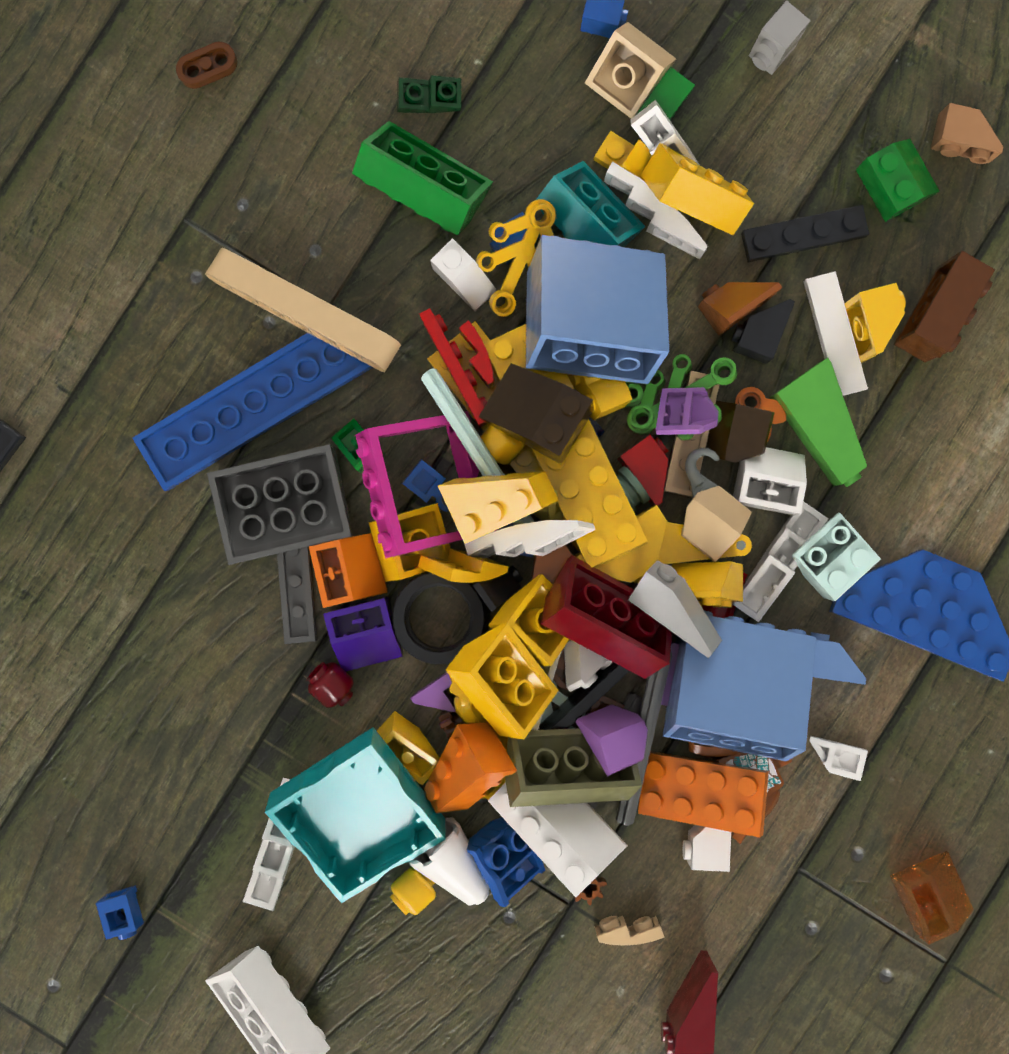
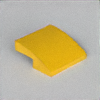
(463, 568)

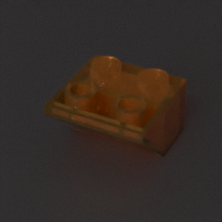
(933, 897)

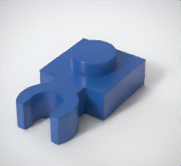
(424, 483)

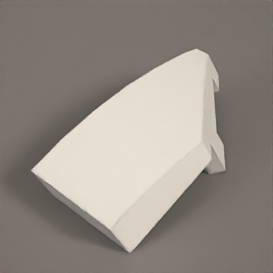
(840, 757)

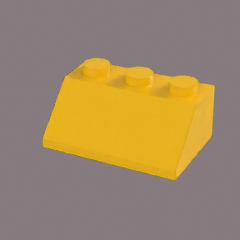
(503, 681)

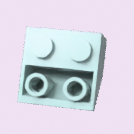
(835, 558)

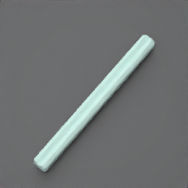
(463, 428)

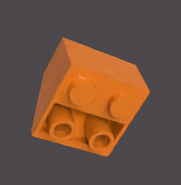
(347, 570)

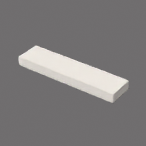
(835, 331)

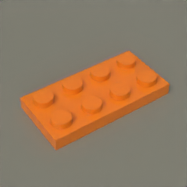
(705, 793)

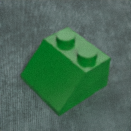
(896, 179)

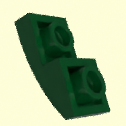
(429, 96)

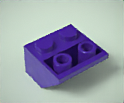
(363, 634)

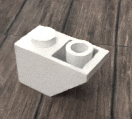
(582, 665)

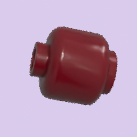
(330, 684)

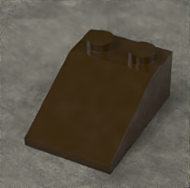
(538, 411)

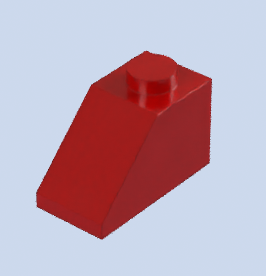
(649, 466)

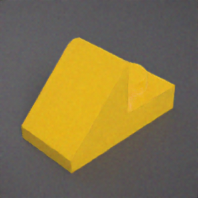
(628, 156)

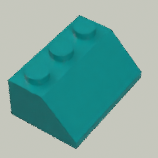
(589, 208)

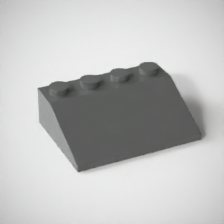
(280, 504)

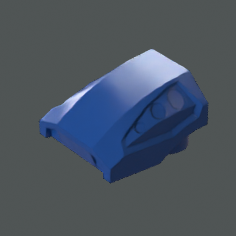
(503, 859)

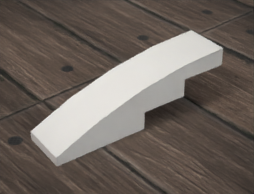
(666, 221)
(532, 538)
(777, 563)
(269, 867)

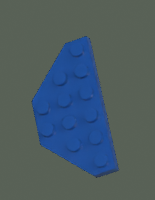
(932, 608)

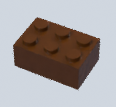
(945, 307)

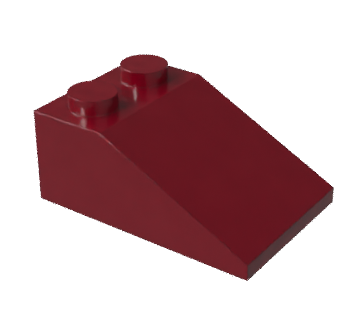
(693, 1011)

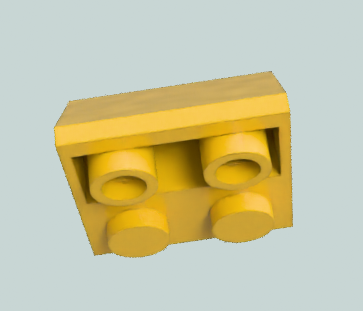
(713, 582)

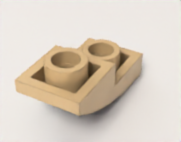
(615, 931)

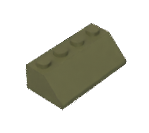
(562, 769)

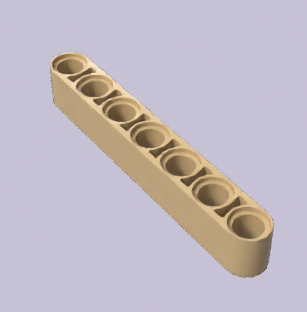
(303, 310)

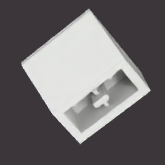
(772, 481)

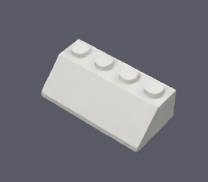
(565, 837)
(265, 1007)

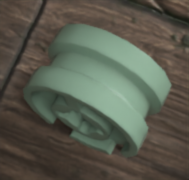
(632, 488)

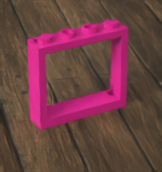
(377, 481)

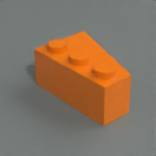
(468, 768)

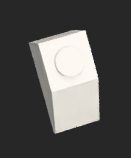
(463, 274)
(707, 849)

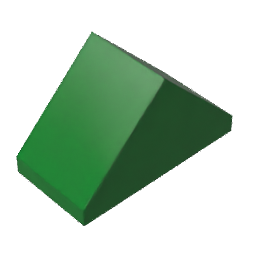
(347, 443)

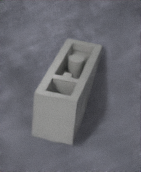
(673, 604)

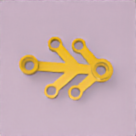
(521, 251)

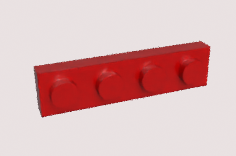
(450, 355)

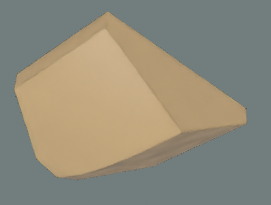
(714, 521)

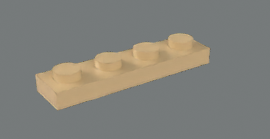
(676, 477)

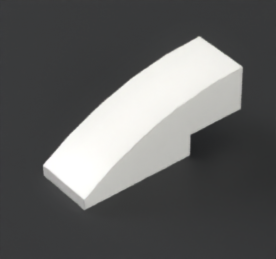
(656, 128)

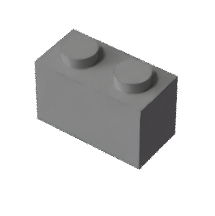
(778, 38)

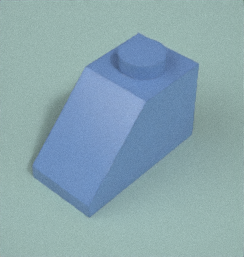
(833, 662)

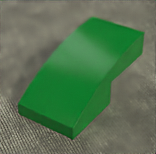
(670, 92)

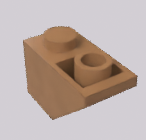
(965, 134)

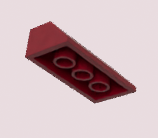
(598, 615)

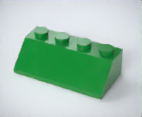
(421, 177)

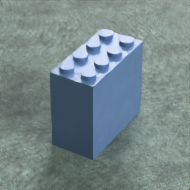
(596, 310)
(747, 693)

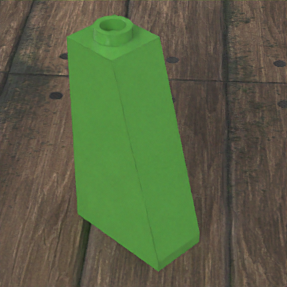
(823, 423)

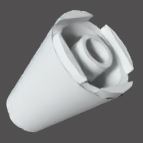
(453, 867)

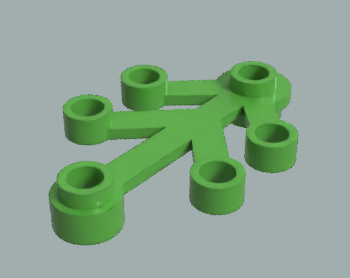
(646, 407)

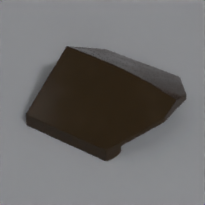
(740, 432)

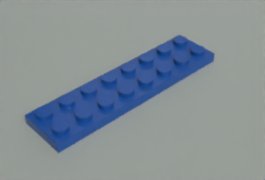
(245, 408)

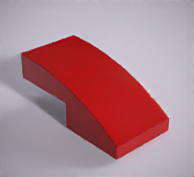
(480, 362)

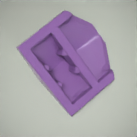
(685, 411)
(614, 737)

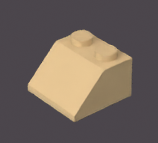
(629, 69)

